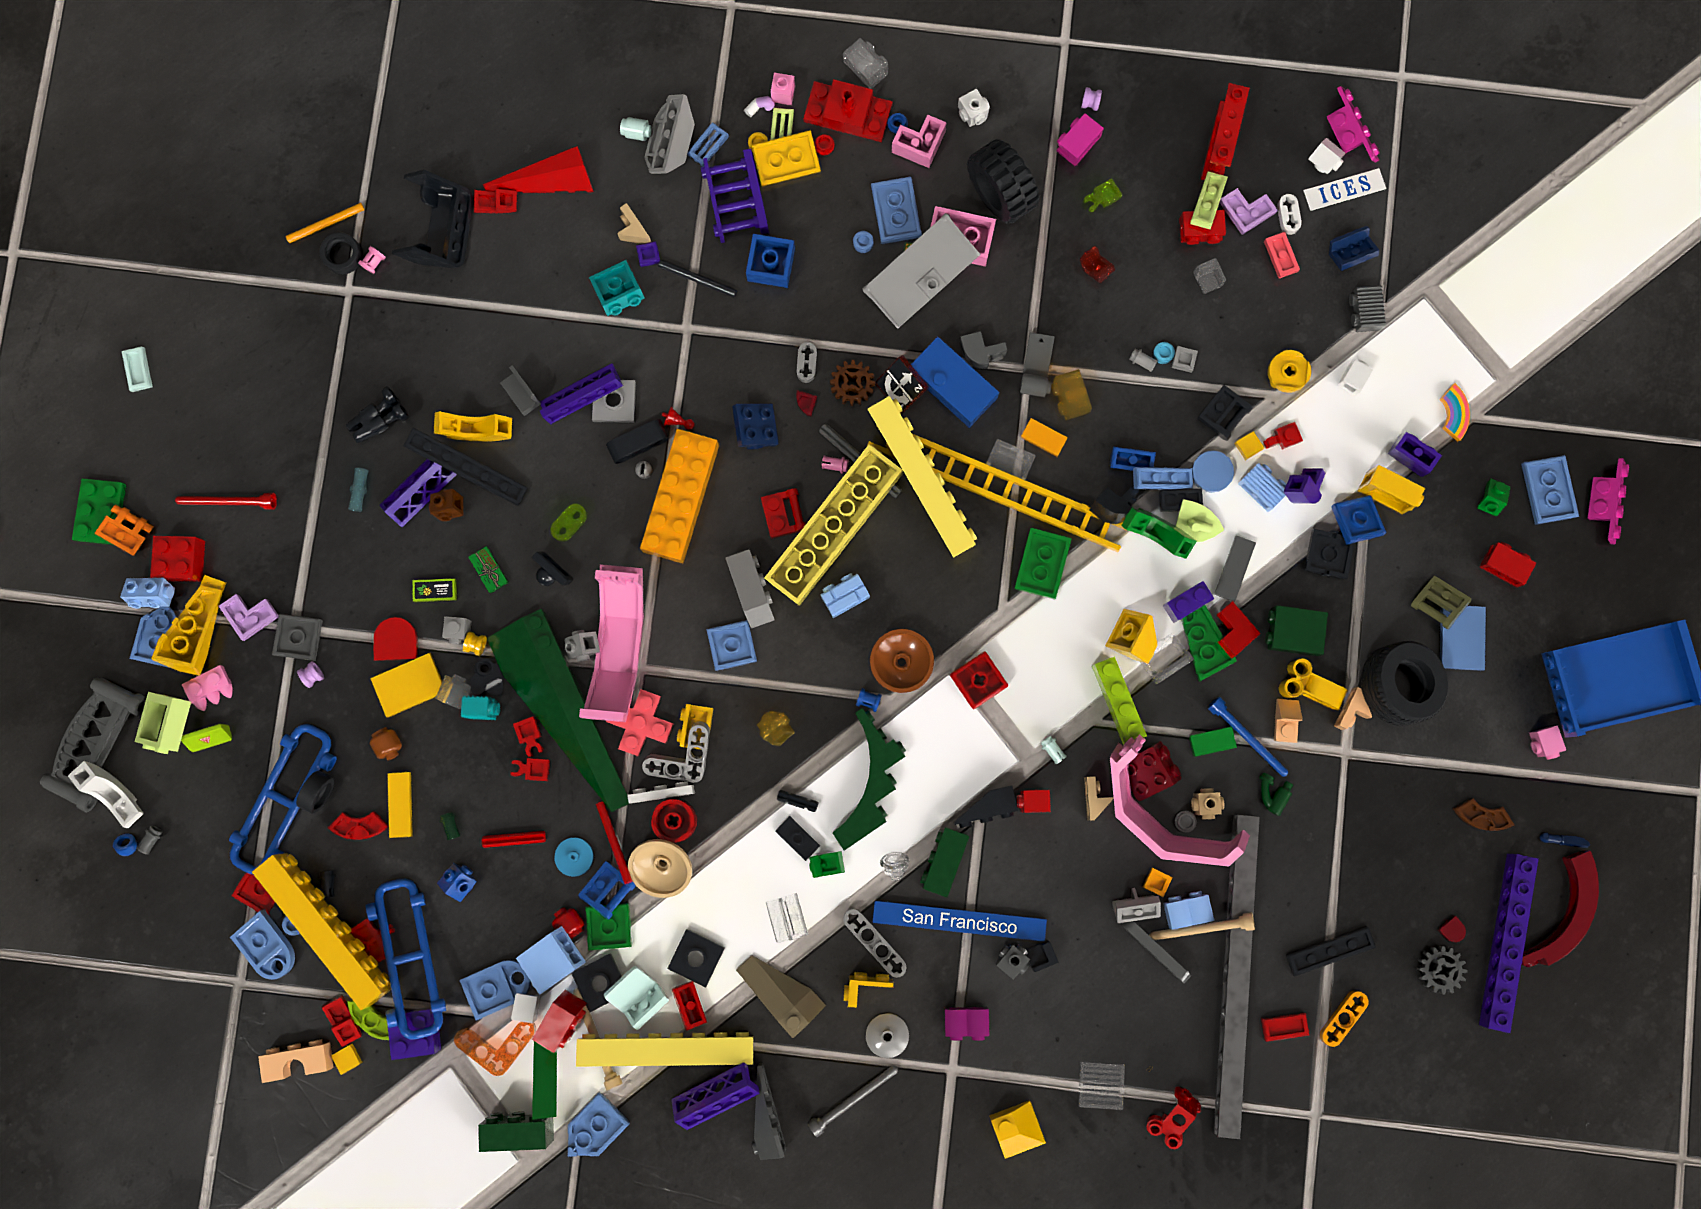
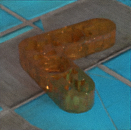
(500, 1054)

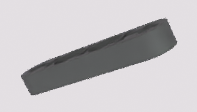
(1157, 951)

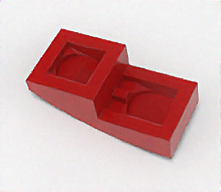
(495, 202)
(342, 1022)

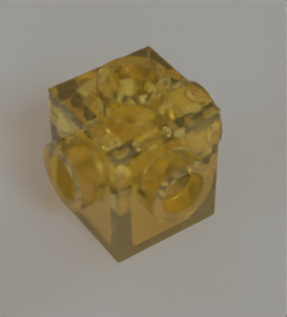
(775, 728)

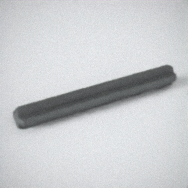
(851, 452)

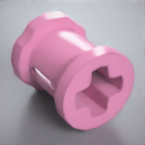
(371, 260)

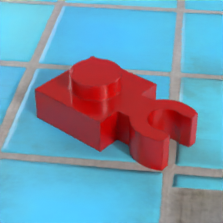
(528, 732)
(535, 769)

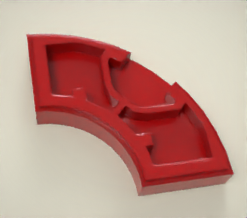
(358, 828)

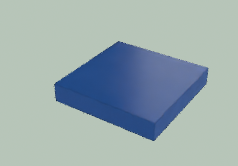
(1358, 519)

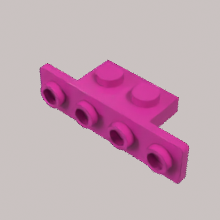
(1349, 128)
(1606, 500)

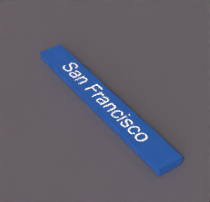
(959, 920)

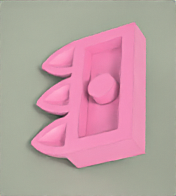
(208, 686)

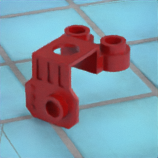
(1186, 1106)

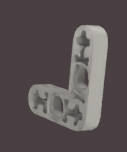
(685, 765)

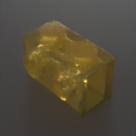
(1071, 395)

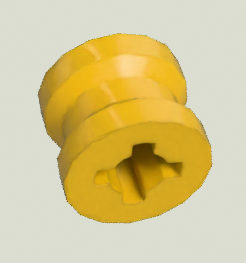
(474, 643)

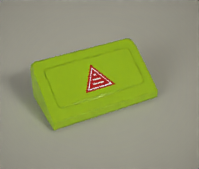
(207, 737)

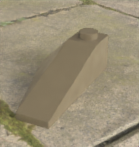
(785, 998)

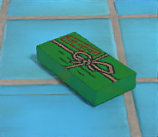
(488, 569)

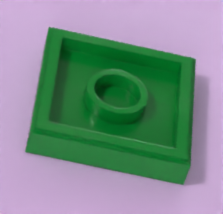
(609, 933)

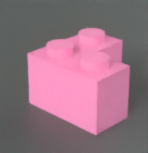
(921, 145)

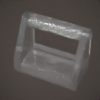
(1172, 668)

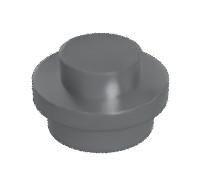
(1185, 821)

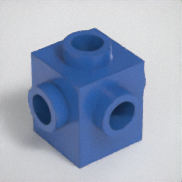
(457, 881)

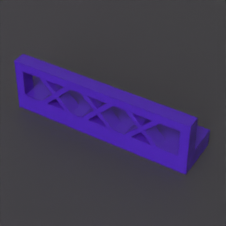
(581, 397)
(411, 486)
(713, 1102)

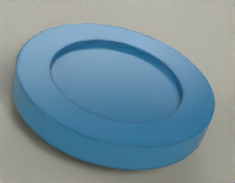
(574, 857)

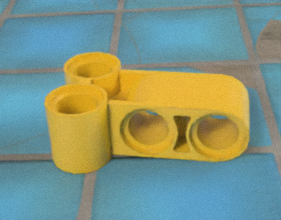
(1312, 686)

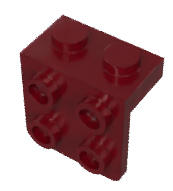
(1152, 772)

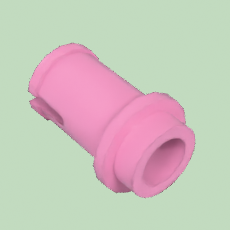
(836, 464)

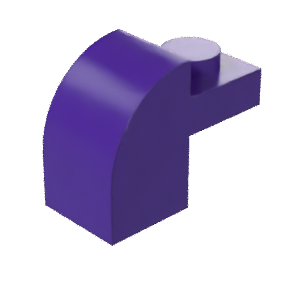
(1305, 487)

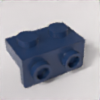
(1353, 248)

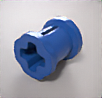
(868, 700)

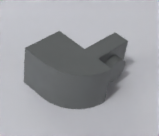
(977, 354)

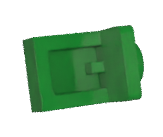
(1495, 497)
(826, 864)

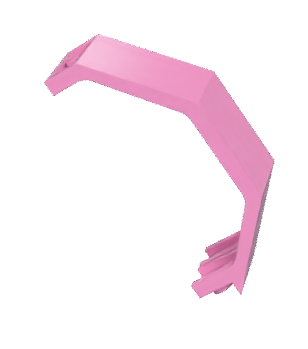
(618, 643)
(1152, 832)

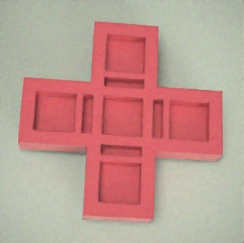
(643, 724)

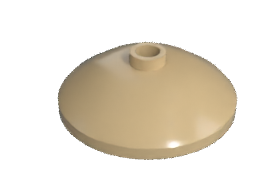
(655, 876)

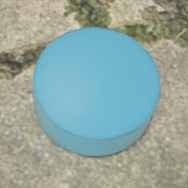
(1163, 352)

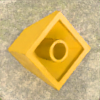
(1134, 636)
(1017, 1129)

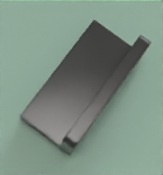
(520, 392)

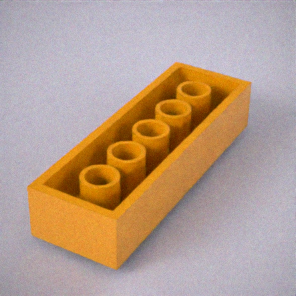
(679, 496)

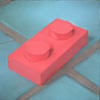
(1281, 255)

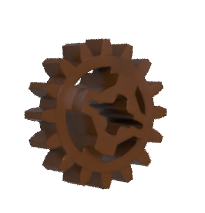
(859, 376)

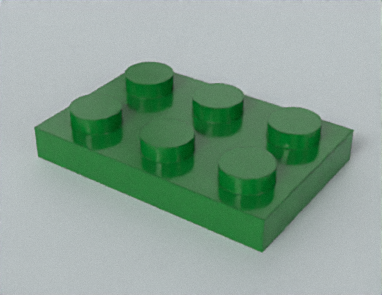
(93, 505)
(1042, 563)

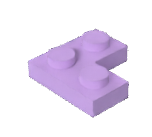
(1246, 215)
(247, 621)

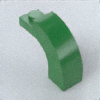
(1160, 531)

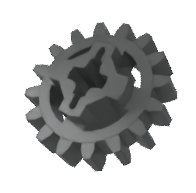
(1446, 977)

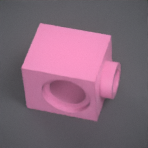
(783, 88)

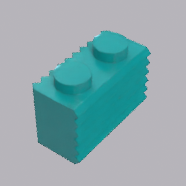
(479, 707)

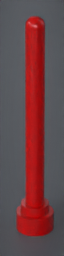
(267, 500)

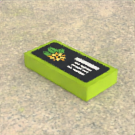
(434, 590)

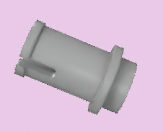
(1142, 359)

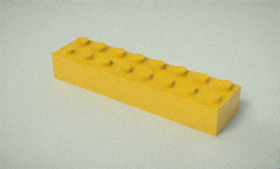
(323, 929)

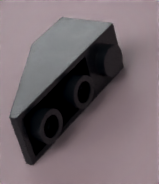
(993, 803)

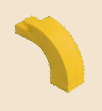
(473, 428)

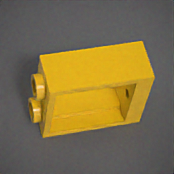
(1391, 489)

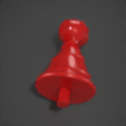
(674, 418)

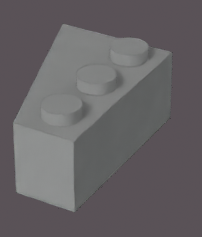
(750, 588)

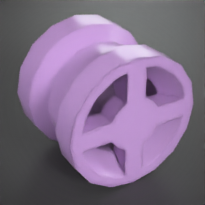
(1091, 99)
(310, 674)

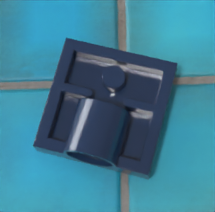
(755, 425)

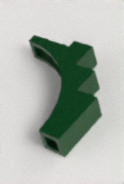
(882, 756)

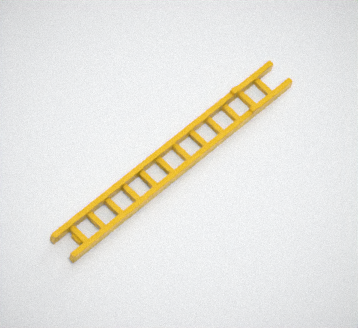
(1009, 503)

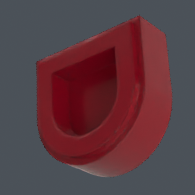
(1453, 930)

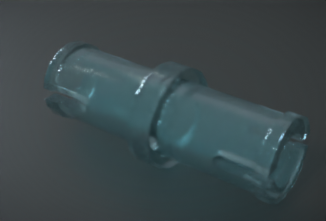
(358, 489)

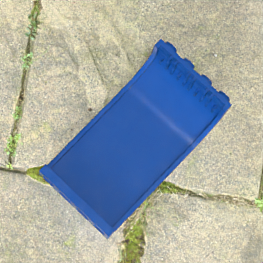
(1624, 677)

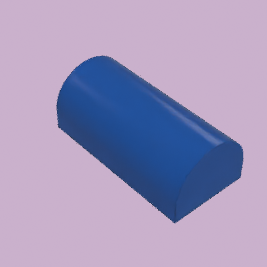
(1129, 458)

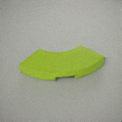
(369, 1020)

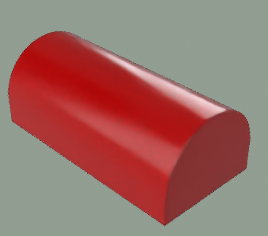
(689, 1005)

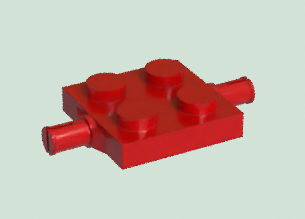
(371, 938)

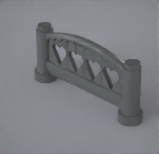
(120, 704)

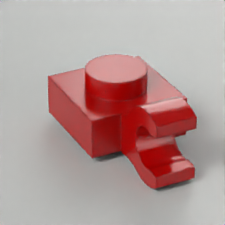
(1284, 436)

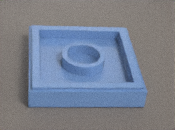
(731, 645)

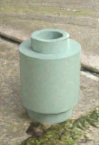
(635, 128)

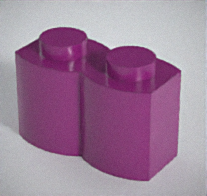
(966, 1022)

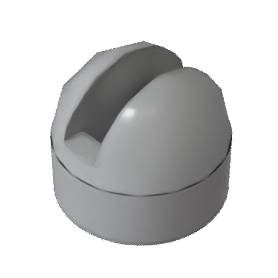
(647, 470)

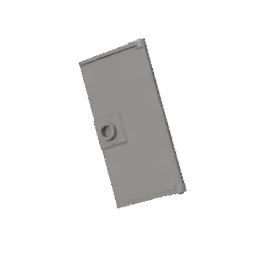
(921, 271)

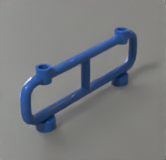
(323, 760)
(375, 911)

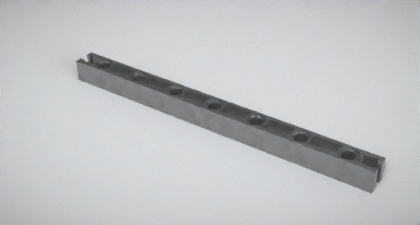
(1236, 985)

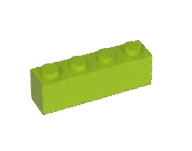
(1118, 699)

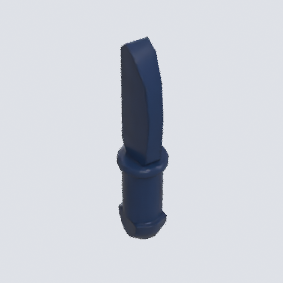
(1564, 840)

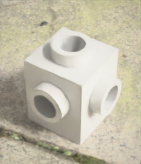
(973, 108)

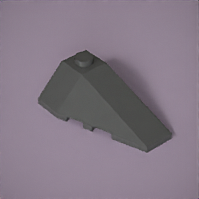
(768, 1133)

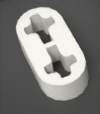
(1294, 214)

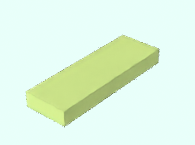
(1209, 200)

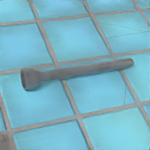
(819, 1124)

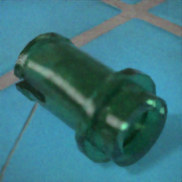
(449, 825)

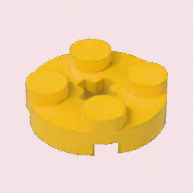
(1298, 364)

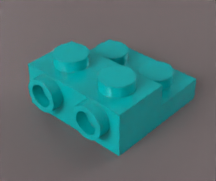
(617, 288)

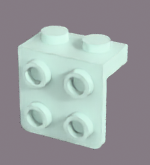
(637, 996)

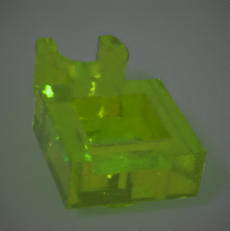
(1104, 194)

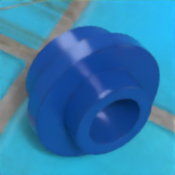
(897, 117)

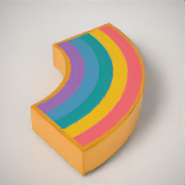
(1457, 412)

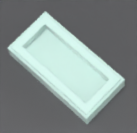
(137, 369)

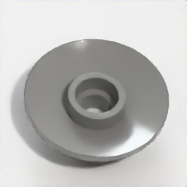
(887, 1024)

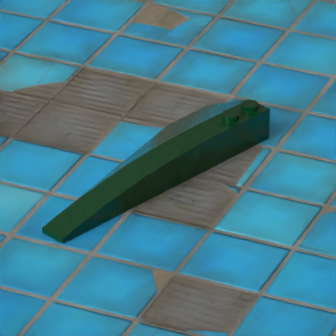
(544, 681)

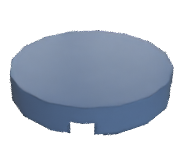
(1212, 471)

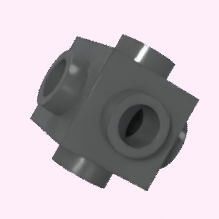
(1017, 967)

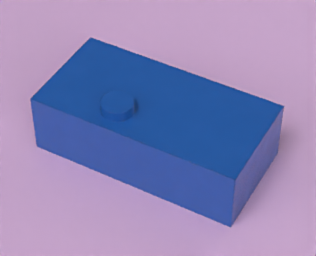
(954, 382)

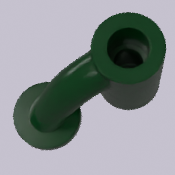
(1281, 797)

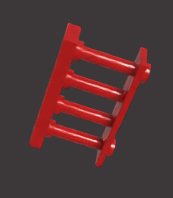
(1225, 130)

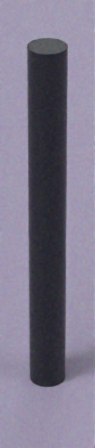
(697, 278)

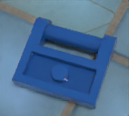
(601, 885)

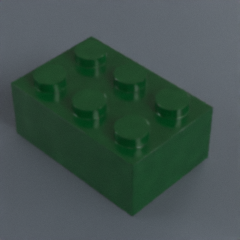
(514, 1132)

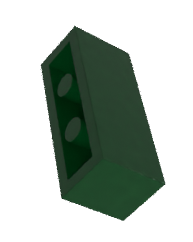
(944, 861)

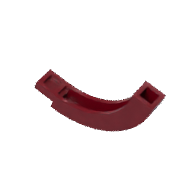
(1578, 916)

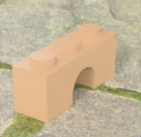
(276, 1063)

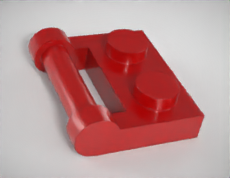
(776, 513)

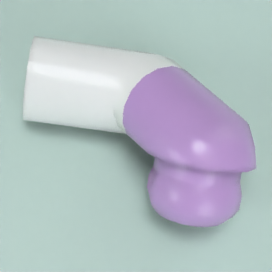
(757, 103)

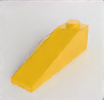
(189, 637)

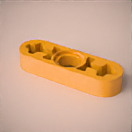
(1340, 1035)

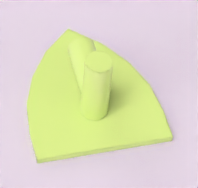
(1198, 521)

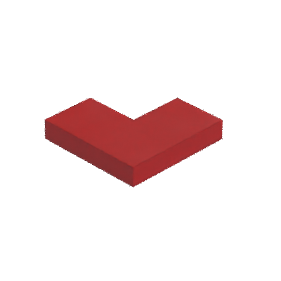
(1241, 630)

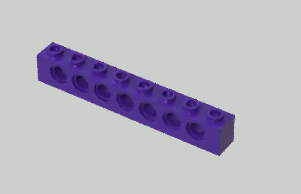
(1508, 942)

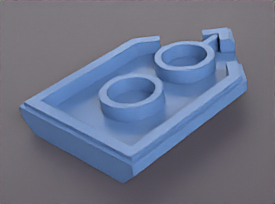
(148, 633)
(595, 1127)

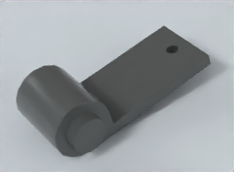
(1037, 365)

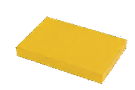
(786, 158)
(407, 685)

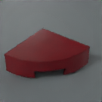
(806, 402)

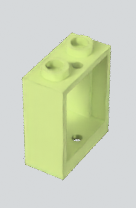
(172, 724)

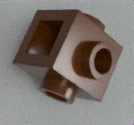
(446, 504)

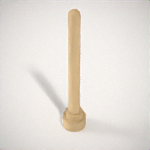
(1245, 922)
(611, 1078)

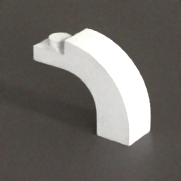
(106, 788)

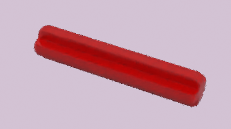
(514, 839)

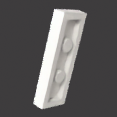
(661, 792)

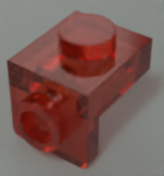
(1096, 265)

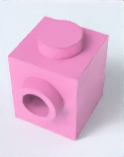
(1547, 742)

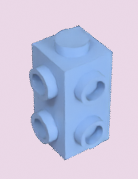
(147, 592)

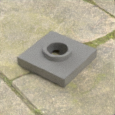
(621, 413)

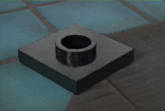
(711, 954)
(583, 978)

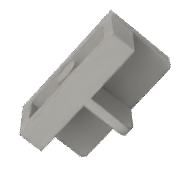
(1137, 908)

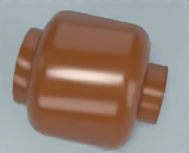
(385, 744)

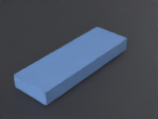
(1162, 478)

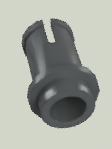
(150, 838)

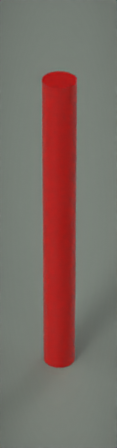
(614, 843)

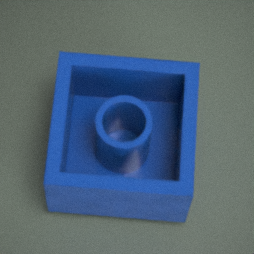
(770, 260)

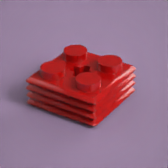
(992, 683)

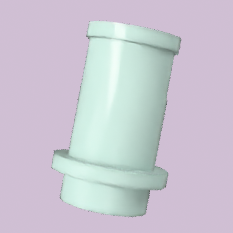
(1053, 749)

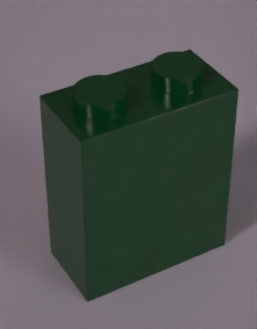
(1296, 630)

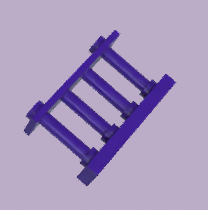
(754, 201)

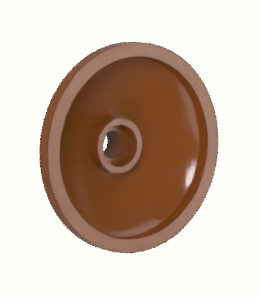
(911, 648)

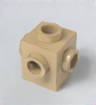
(1199, 803)

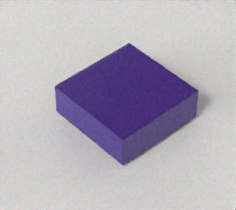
(648, 254)

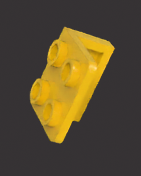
(861, 978)

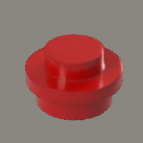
(824, 144)

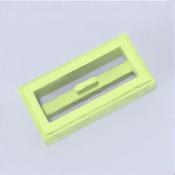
(782, 124)

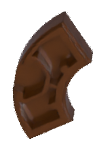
(1482, 817)

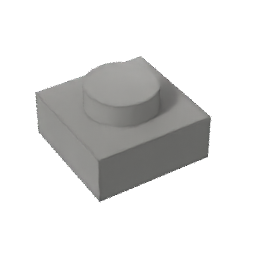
(1184, 359)

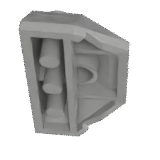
(670, 135)

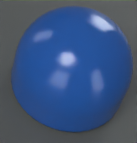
(126, 850)

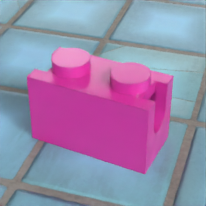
(1079, 139)

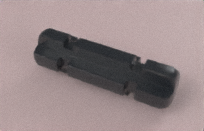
(797, 801)

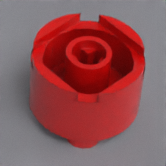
(662, 817)

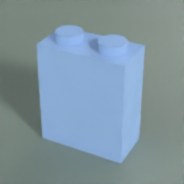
(550, 960)

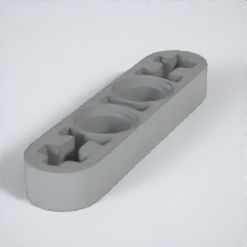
(874, 943)

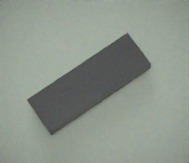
(1235, 568)

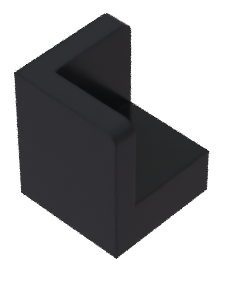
(1041, 956)

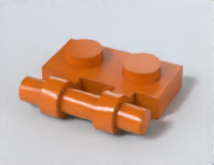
(120, 535)

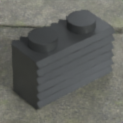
(1367, 308)

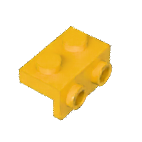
(689, 716)

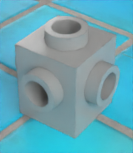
(581, 645)

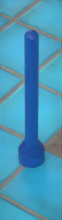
(1219, 708)

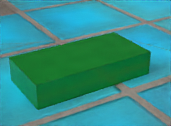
(1212, 741)

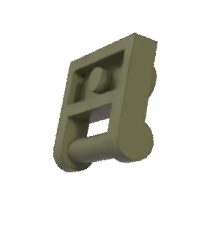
(1445, 597)

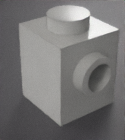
(456, 629)

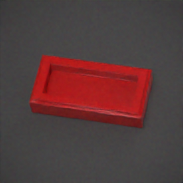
(1285, 1026)

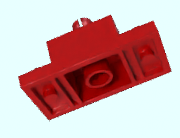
(848, 109)

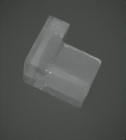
(1209, 276)

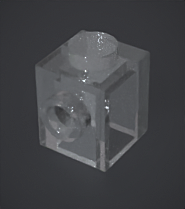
(453, 690)

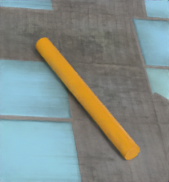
(325, 223)

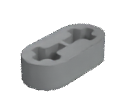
(801, 362)

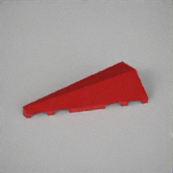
(556, 173)

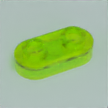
(567, 521)

